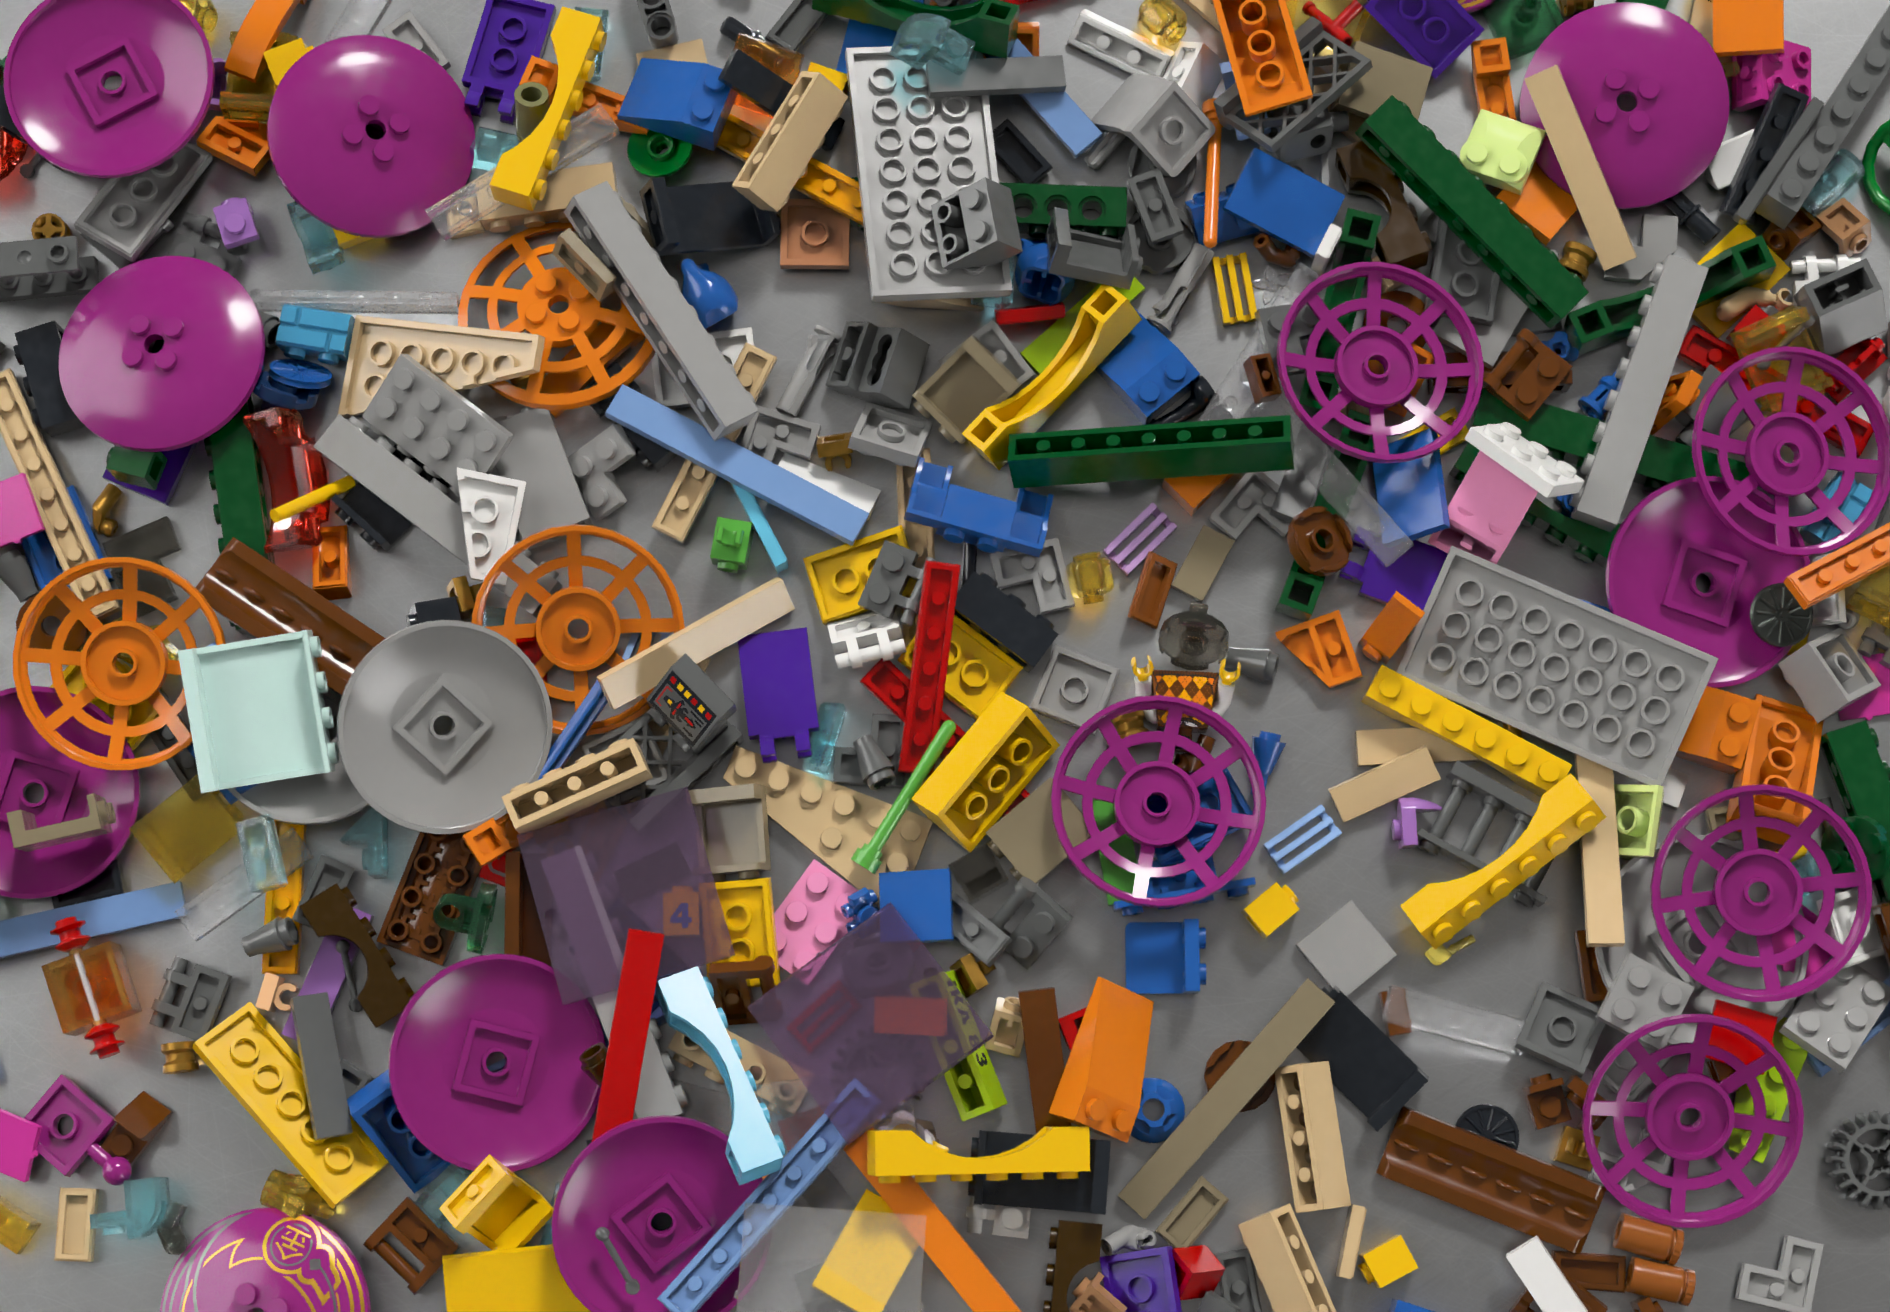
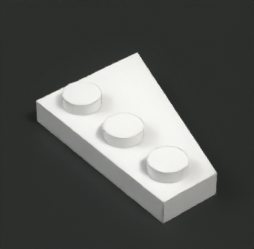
(489, 517)

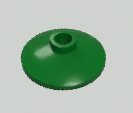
(646, 158)

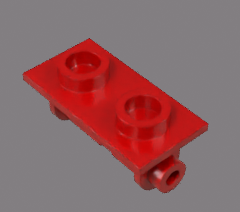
(1862, 359)

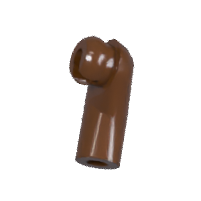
(1272, 254)
(1188, 761)

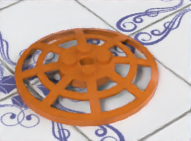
(559, 329)
(584, 604)
(99, 661)

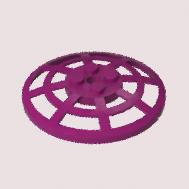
(1388, 348)
(1808, 448)
(1169, 782)
(1782, 899)
(1702, 1137)

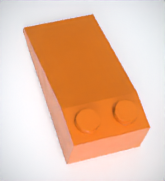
(1262, 53)
(1719, 731)
(1781, 754)
(1106, 1063)

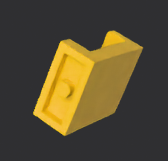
(497, 1207)

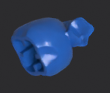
(1034, 278)
(707, 293)

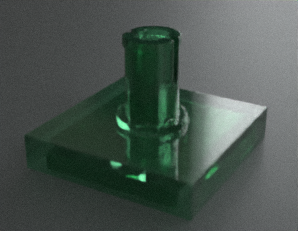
(1522, 23)

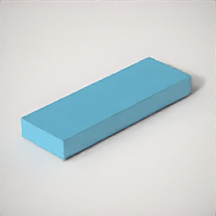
(762, 529)

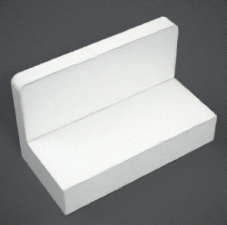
(1195, 71)

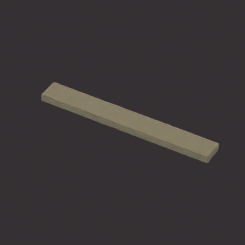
(1226, 1098)

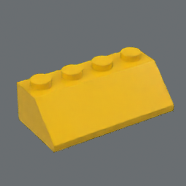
(986, 771)

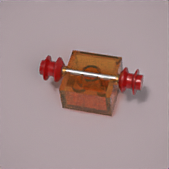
(90, 988)

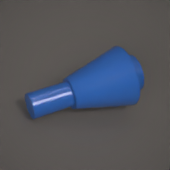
(1267, 751)

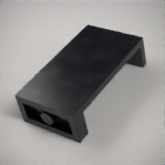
(704, 218)
(379, 521)
(1362, 1060)
(1078, 1195)

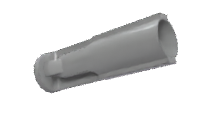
(1182, 285)
(808, 370)

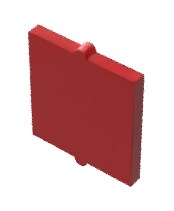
(1735, 1043)

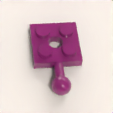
(89, 1128)

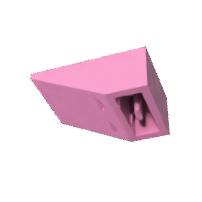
(1485, 510)

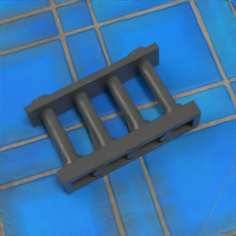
(45, 269)
(1495, 799)

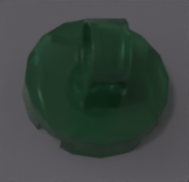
(473, 918)

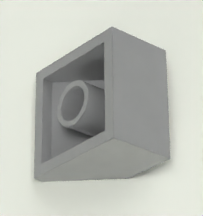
(1828, 674)

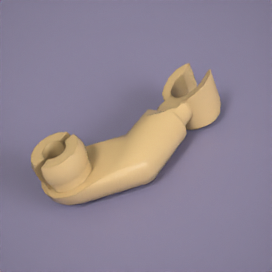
(1749, 296)

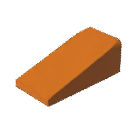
(332, 564)

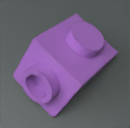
(236, 222)

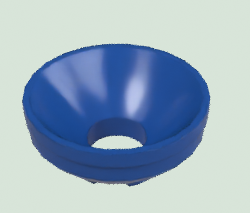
(1174, 1111)

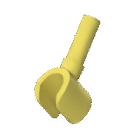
(1442, 953)

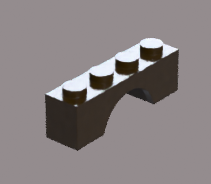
(1368, 175)
(333, 915)
(1076, 1247)

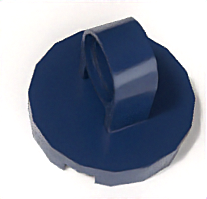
(282, 395)

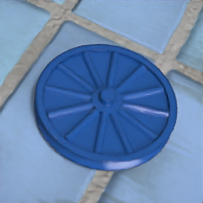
(300, 373)

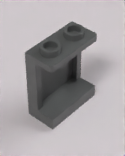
(1092, 255)

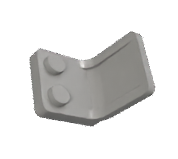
(1158, 120)

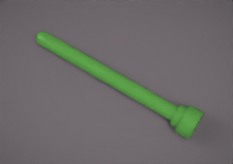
(870, 854)

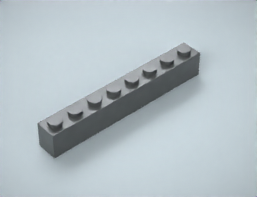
(1830, 127)

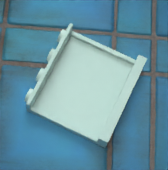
(258, 710)

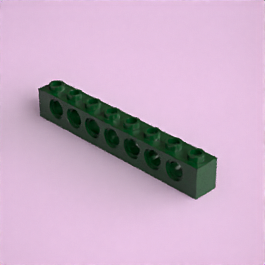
(1040, 198)

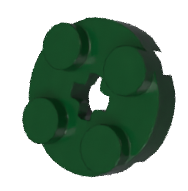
(1872, 840)

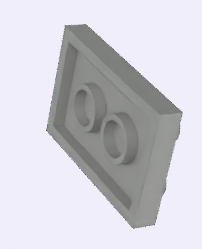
(1837, 1016)

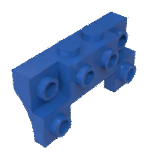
(976, 516)

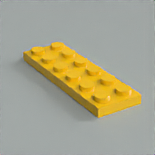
(271, 1087)

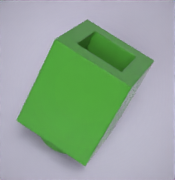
(731, 544)

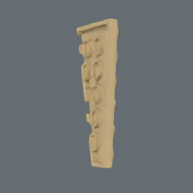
(453, 353)
(831, 818)

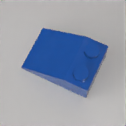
(679, 100)
(1147, 372)
(381, 1121)

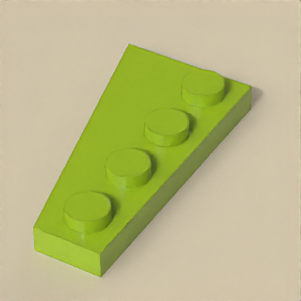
(1773, 1092)

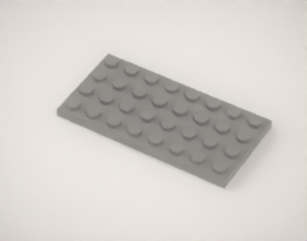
(907, 159)
(1556, 667)

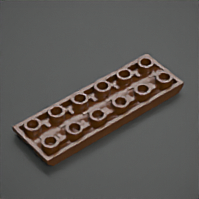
(274, 603)
(435, 868)
(1491, 1179)

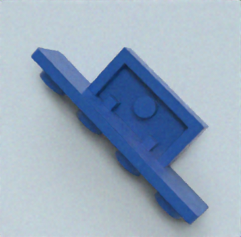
(1182, 885)

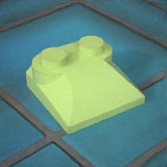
(1501, 150)
(1638, 819)

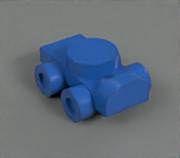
(860, 907)

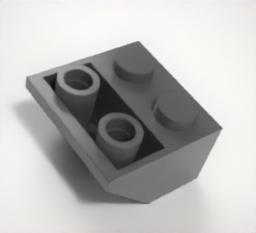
(976, 226)
(1845, 306)

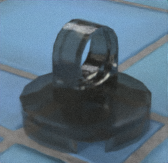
(1194, 638)

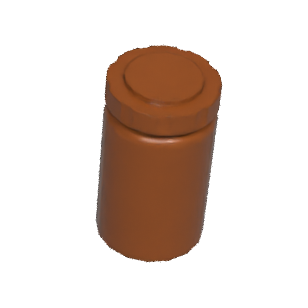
(1648, 1239)
(1660, 1281)

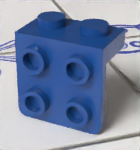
(1164, 957)

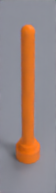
(1212, 176)

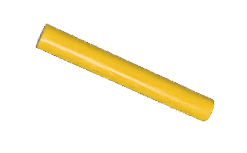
(311, 499)

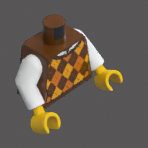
(1192, 686)

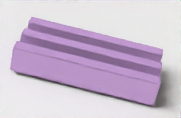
(1161, 518)

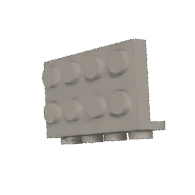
(435, 423)

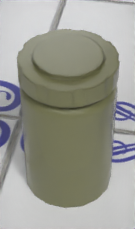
(531, 106)

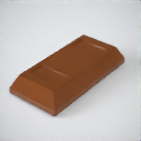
(1152, 590)

